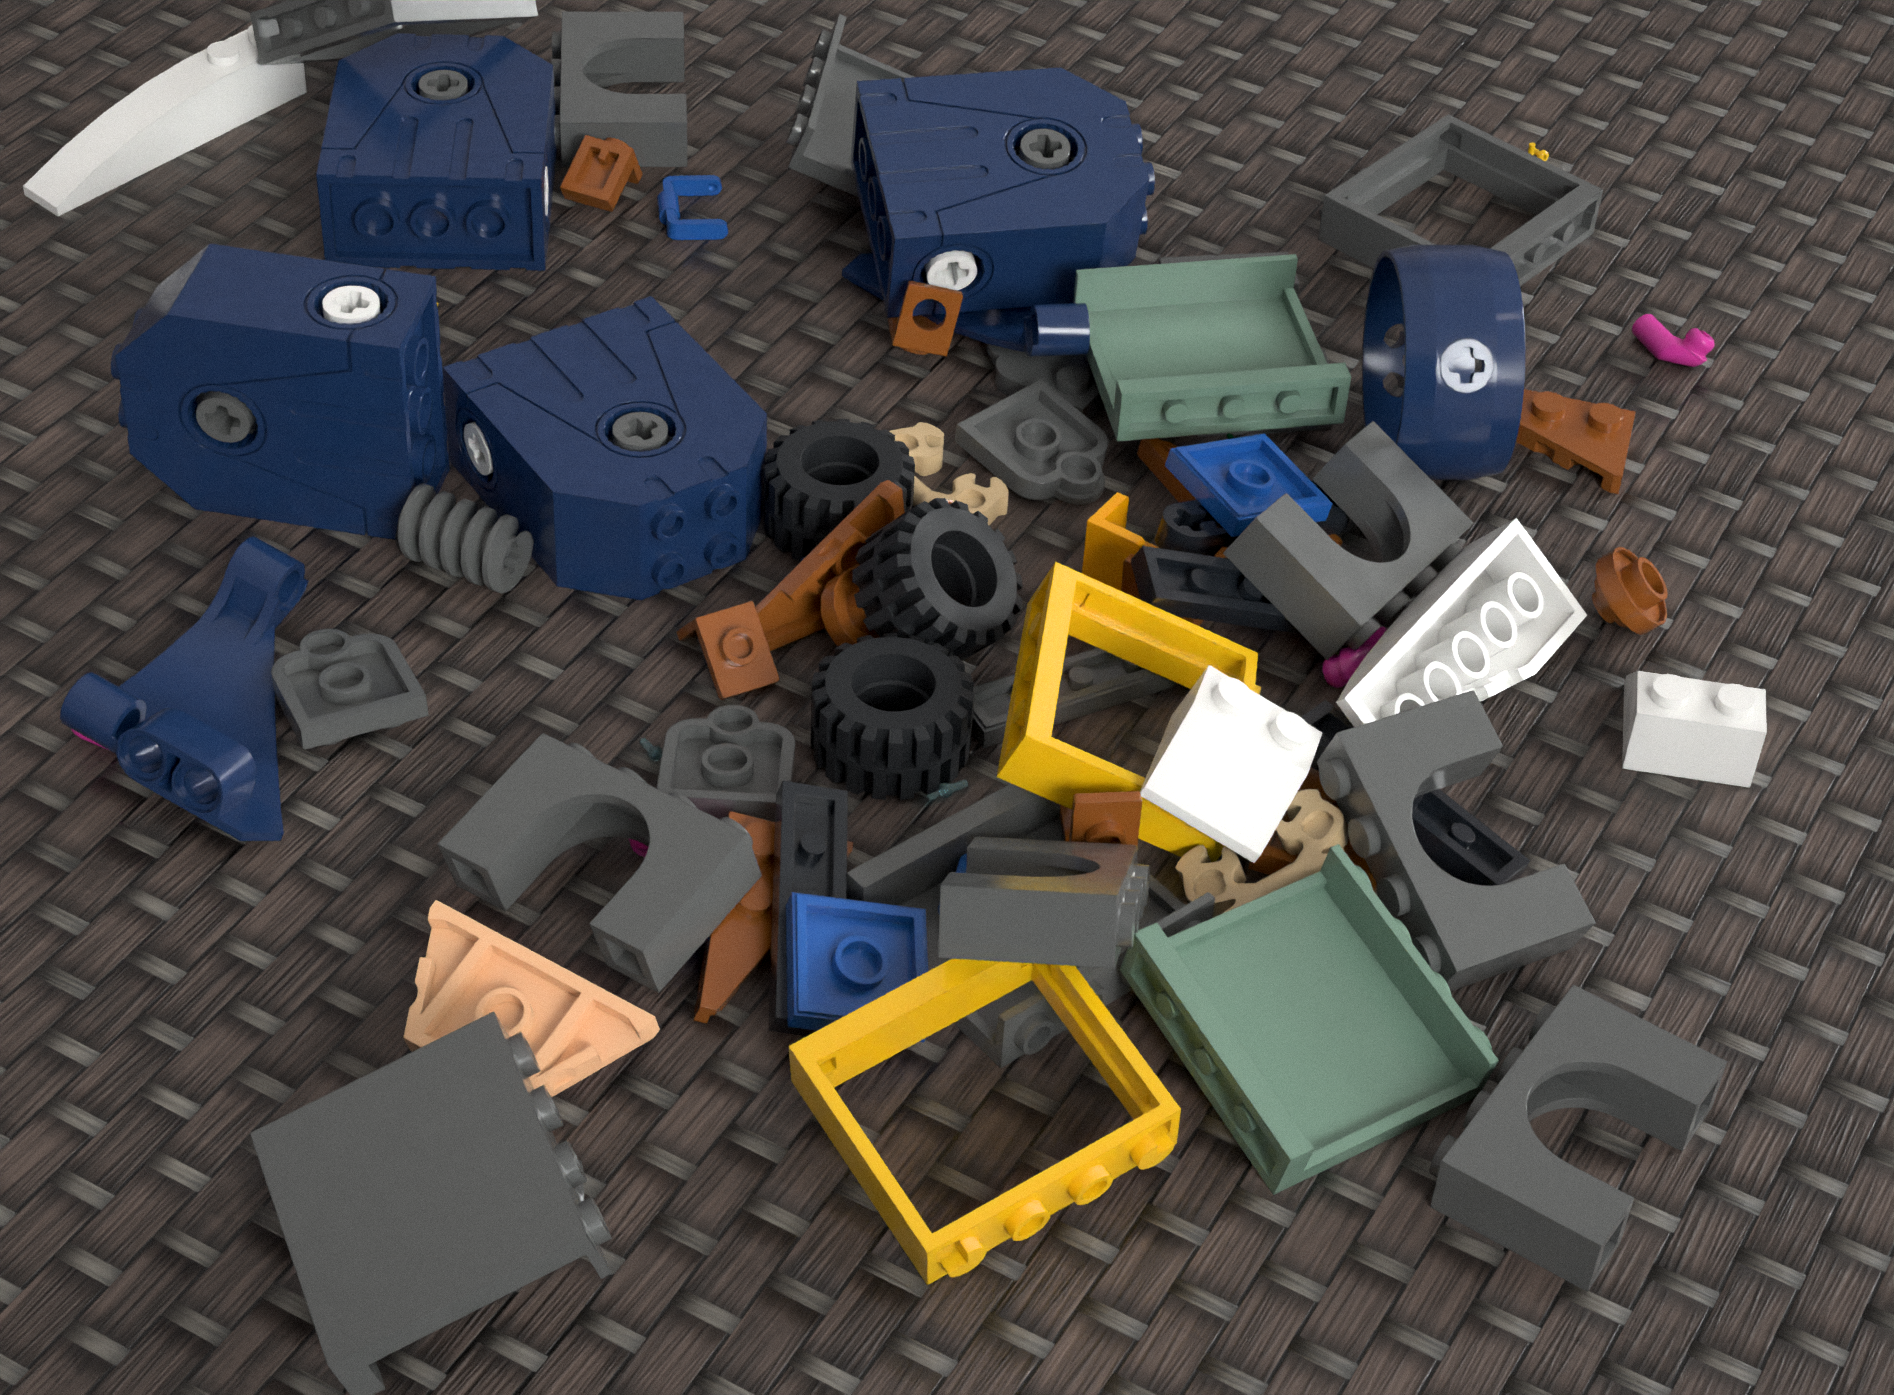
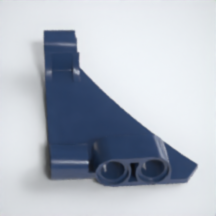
(1032, 330)
(204, 709)

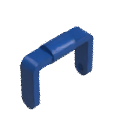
(670, 212)

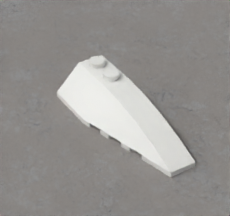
(166, 119)
(1473, 628)

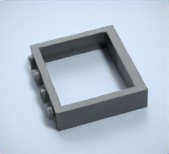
(337, 28)
(1561, 201)

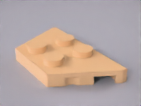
(563, 1016)

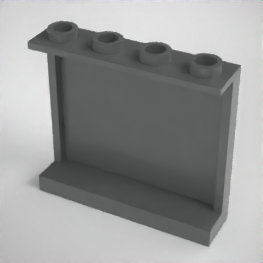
(827, 107)
(913, 876)
(425, 1195)

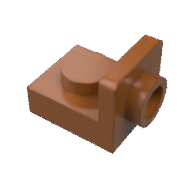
(600, 172)

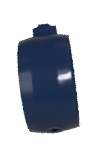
(1453, 310)

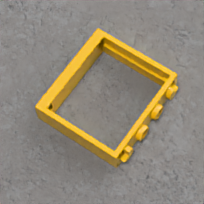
(1130, 630)
(925, 1008)

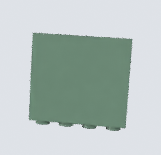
(1207, 349)
(1310, 1022)

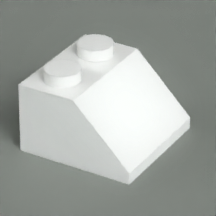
(1692, 728)
(1230, 763)

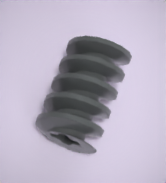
(462, 539)

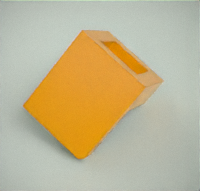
(1109, 542)

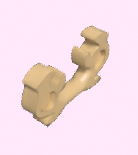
(926, 448)
(1312, 832)

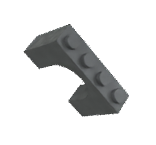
(612, 50)
(1328, 589)
(565, 797)
(1043, 902)
(1455, 925)
(1577, 1057)

